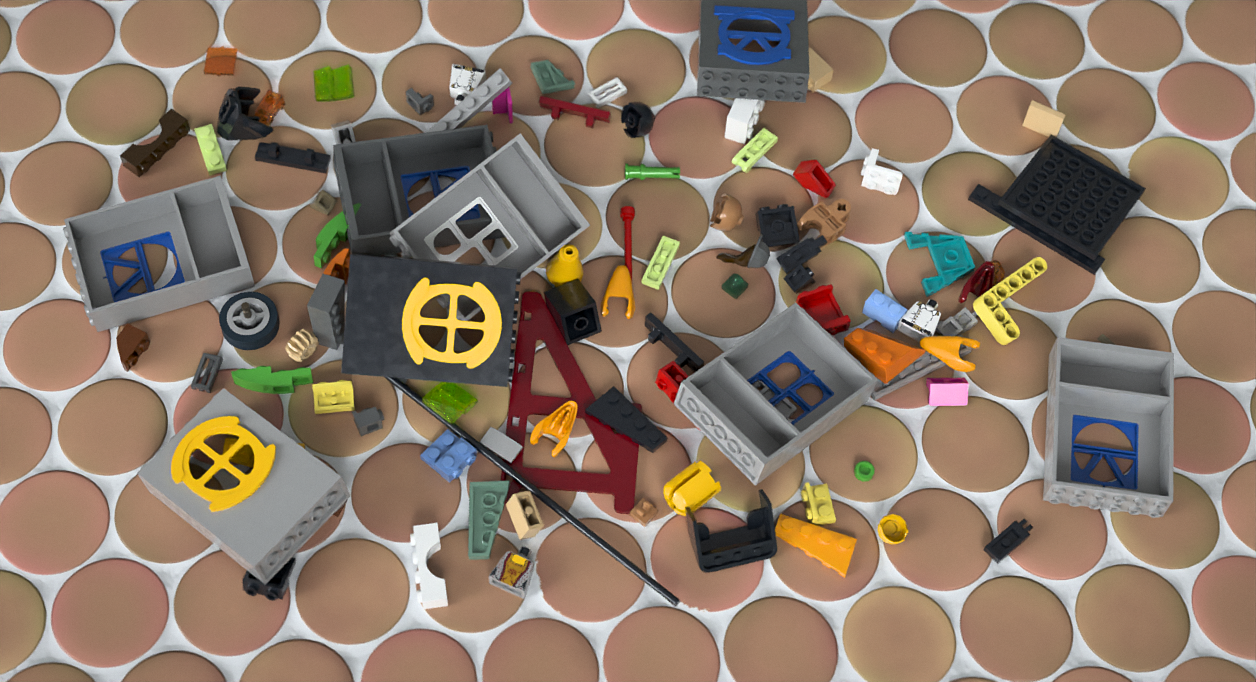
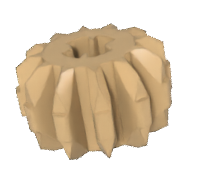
(302, 345)

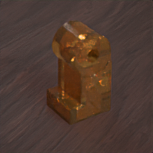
(269, 107)

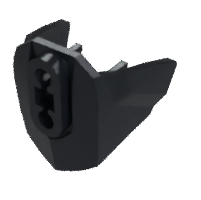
(234, 119)

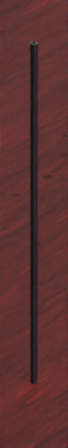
(540, 495)

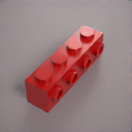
(670, 378)

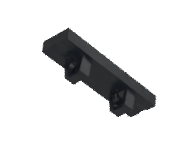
(292, 157)
(677, 346)

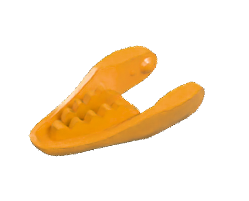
(619, 286)
(947, 350)
(557, 424)

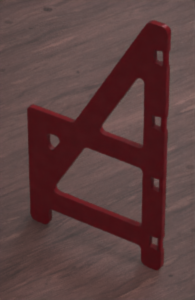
(617, 449)

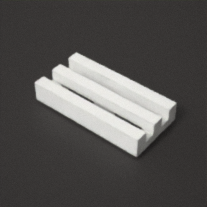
(609, 95)

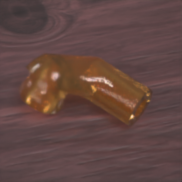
(999, 272)

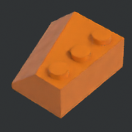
(880, 353)

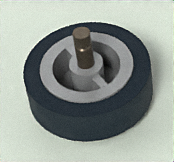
(249, 320)

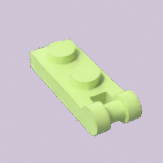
(755, 149)

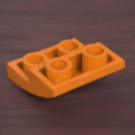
(339, 265)

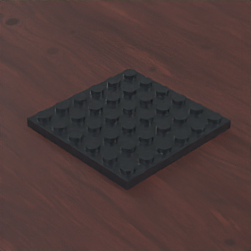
(1072, 197)

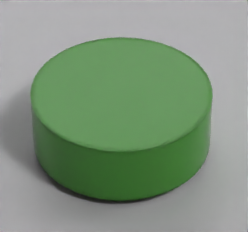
(864, 471)

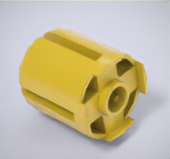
(691, 488)

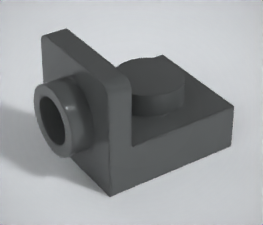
(419, 103)

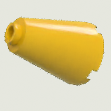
(564, 266)

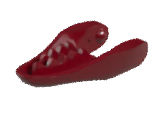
(979, 282)

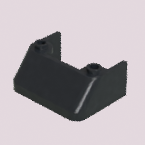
(736, 545)

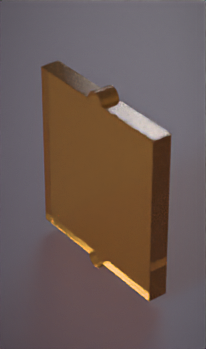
(220, 61)

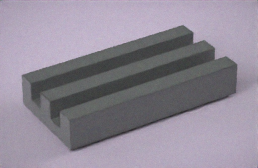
(209, 386)

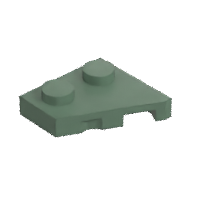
(550, 78)

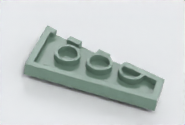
(485, 512)

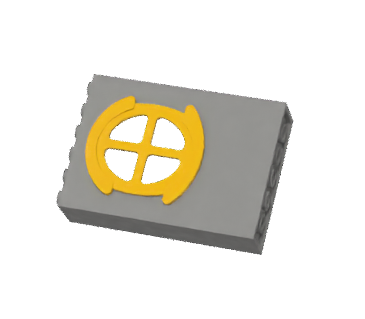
(272, 506)

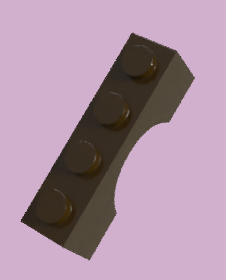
(141, 157)

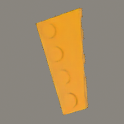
(825, 545)

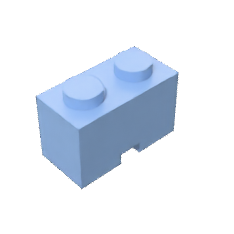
(884, 310)

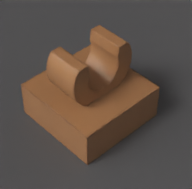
(643, 512)

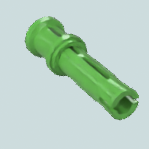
(650, 172)

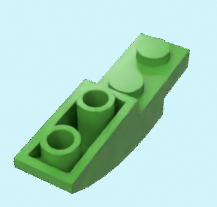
(331, 236)
(265, 381)

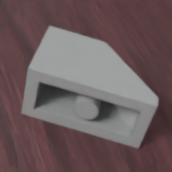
(343, 132)

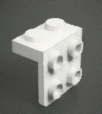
(879, 177)

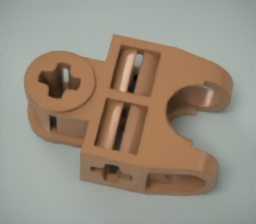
(827, 219)

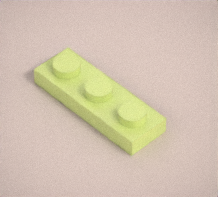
(210, 149)
(660, 262)

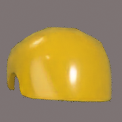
(892, 529)

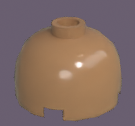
(726, 214)

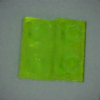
(333, 84)
(449, 401)

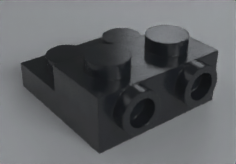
(778, 225)
(275, 587)

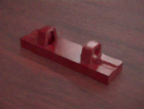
(559, 106)

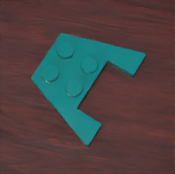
(949, 257)

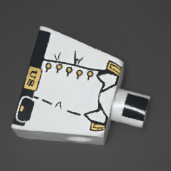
(465, 81)
(920, 320)

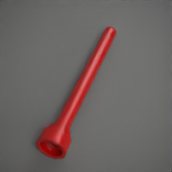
(627, 214)

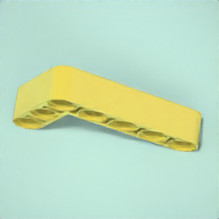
(992, 311)

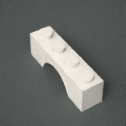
(433, 589)

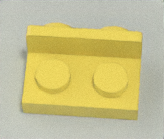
(818, 503)

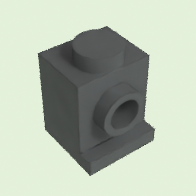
(368, 420)

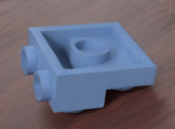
(449, 455)

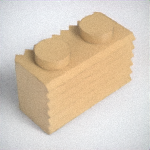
(524, 515)

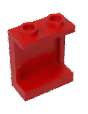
(824, 309)

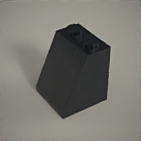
(573, 311)

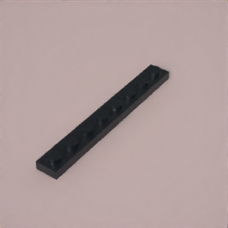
(989, 201)

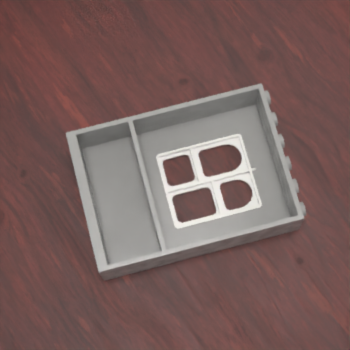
(518, 198)

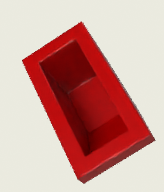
(814, 178)

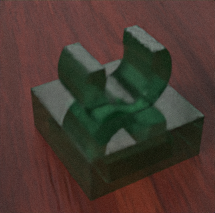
(734, 285)

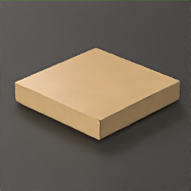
(1043, 119)

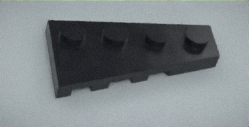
(622, 415)

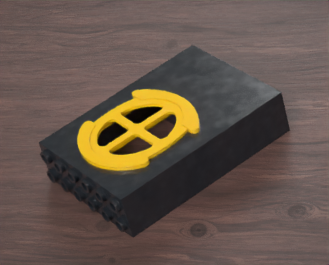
(386, 319)

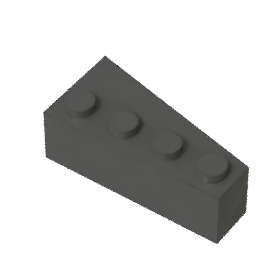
(328, 311)

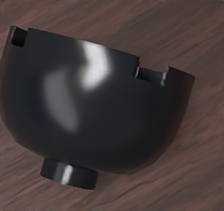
(637, 119)

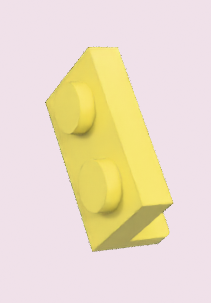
(333, 397)

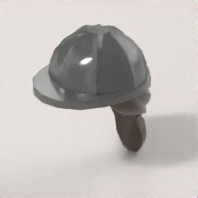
(753, 257)

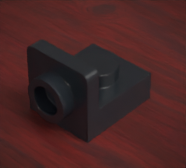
(799, 278)

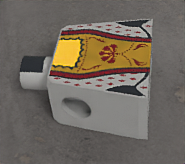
(513, 572)

